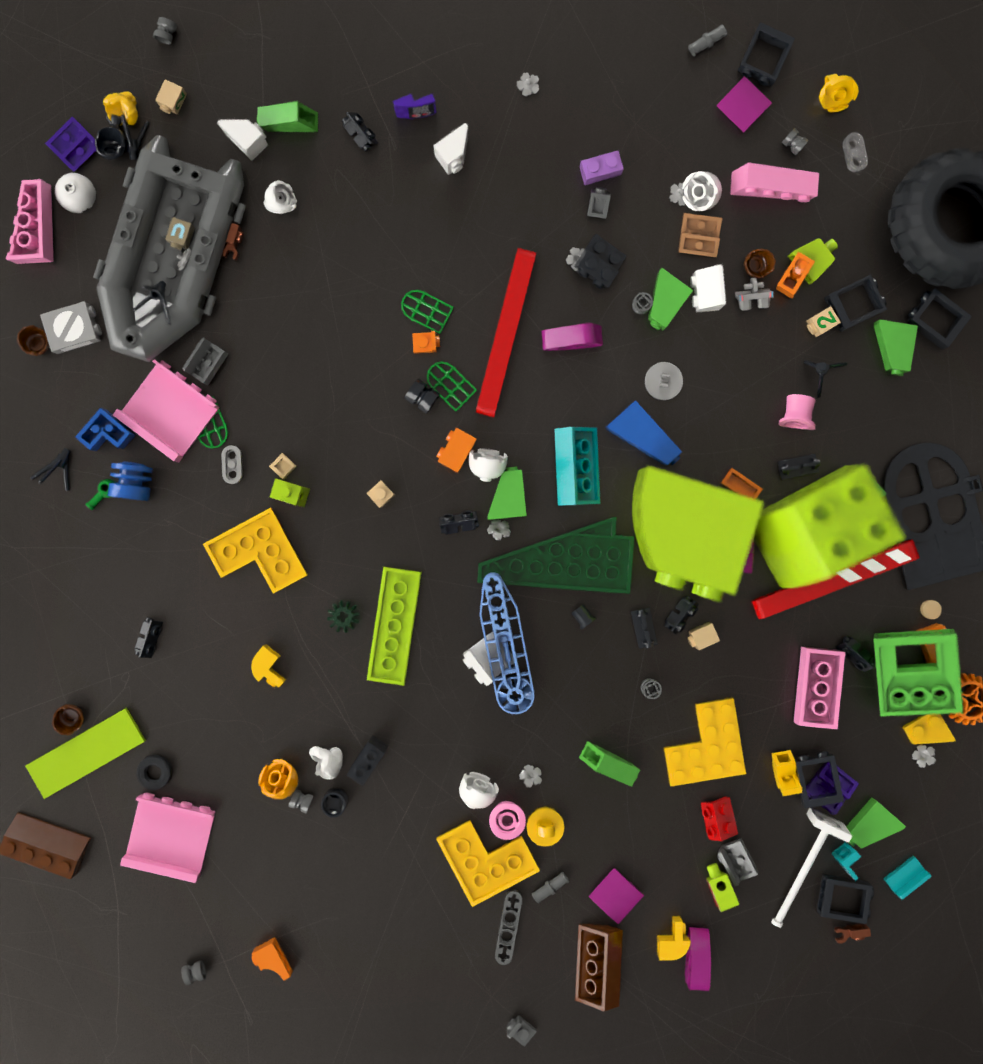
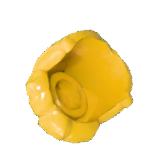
(121, 104)

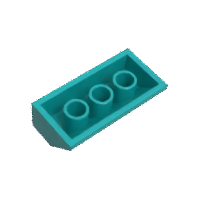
(577, 466)

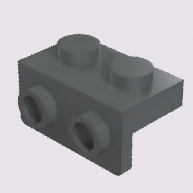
(205, 361)
(737, 861)

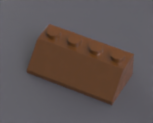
(44, 845)
(599, 966)

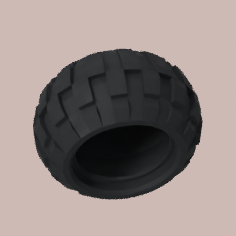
(916, 224)

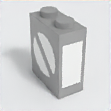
(71, 327)

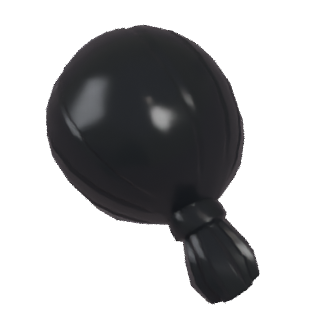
(111, 140)

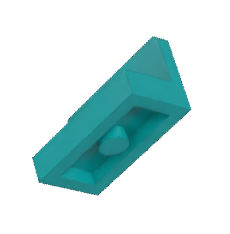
(846, 857)
(907, 877)

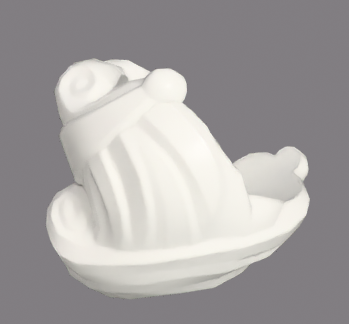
(274, 204)
(328, 761)

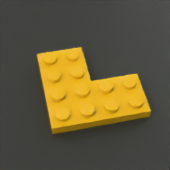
(258, 540)
(717, 753)
(482, 872)

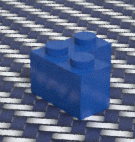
(103, 427)

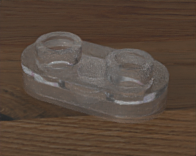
(855, 153)

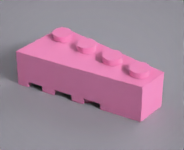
(774, 182)
(33, 224)

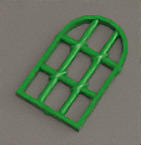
(434, 308)
(451, 392)
(216, 429)

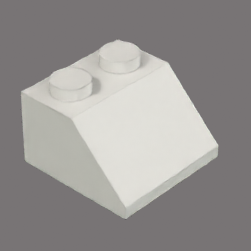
(245, 136)
(452, 150)
(708, 289)

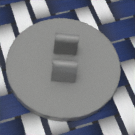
(663, 381)

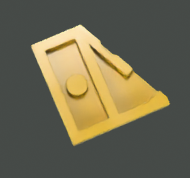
(928, 729)

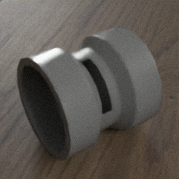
(165, 30)
(795, 141)
(639, 305)
(650, 685)
(300, 801)
(193, 972)

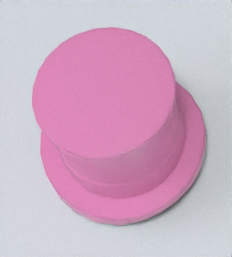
(799, 412)
(507, 820)

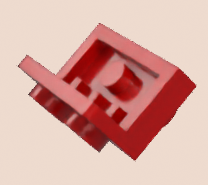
(719, 819)

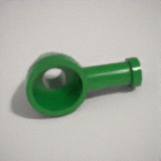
(100, 495)

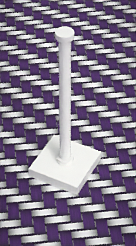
(828, 826)

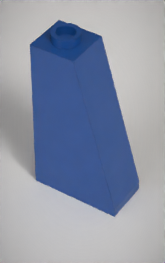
(644, 434)

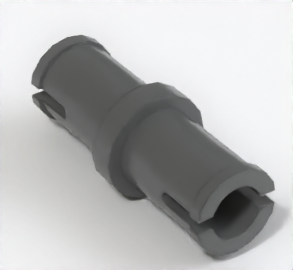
(707, 40)
(550, 887)

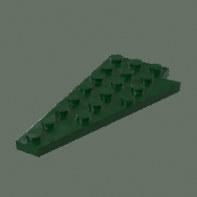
(576, 560)

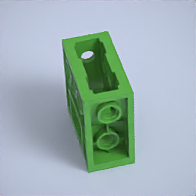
(918, 677)

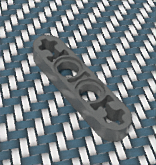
(508, 926)

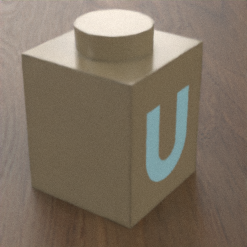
(180, 234)

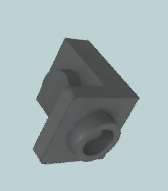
(599, 202)
(520, 1030)

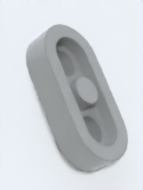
(230, 465)

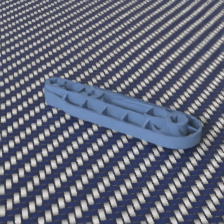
(503, 633)

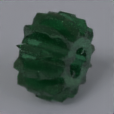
(338, 611)

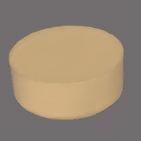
(930, 609)

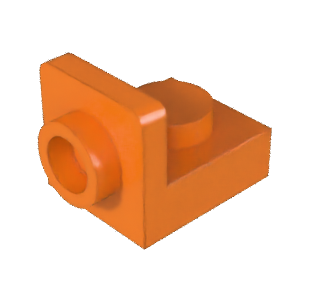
(425, 342)

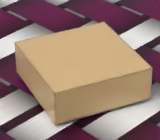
(283, 466)

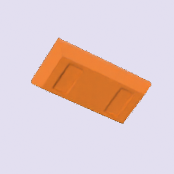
(741, 485)

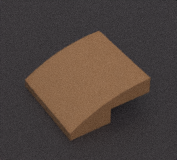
(700, 235)

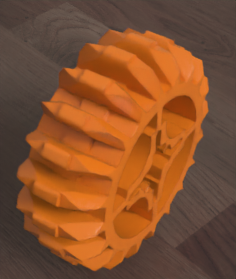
(971, 692)

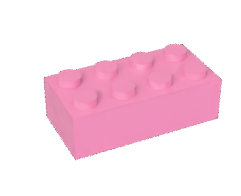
(819, 687)

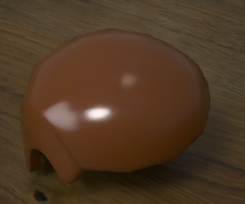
(759, 263)
(33, 340)
(67, 719)

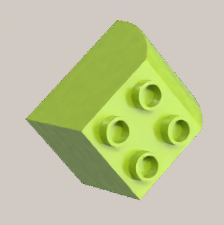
(825, 527)
(692, 531)

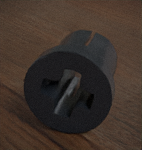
(583, 616)

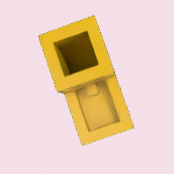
(263, 664)
(785, 773)
(675, 945)

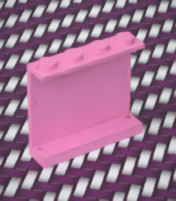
(168, 411)
(169, 837)

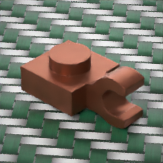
(234, 237)
(855, 931)

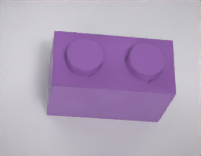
(601, 167)

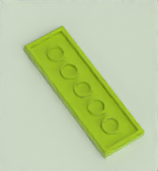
(394, 626)
(85, 753)

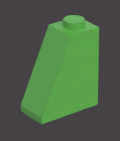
(287, 118)
(667, 299)
(896, 345)
(509, 496)
(609, 764)
(872, 824)

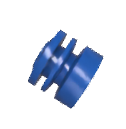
(130, 481)

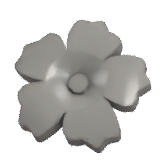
(528, 84)
(677, 194)
(575, 255)
(183, 259)
(499, 529)
(924, 755)
(530, 776)

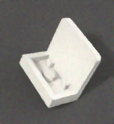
(477, 658)

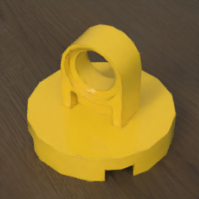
(838, 92)
(545, 826)

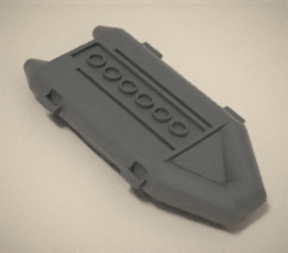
(142, 256)

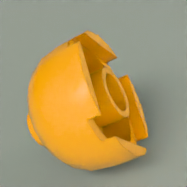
(278, 779)

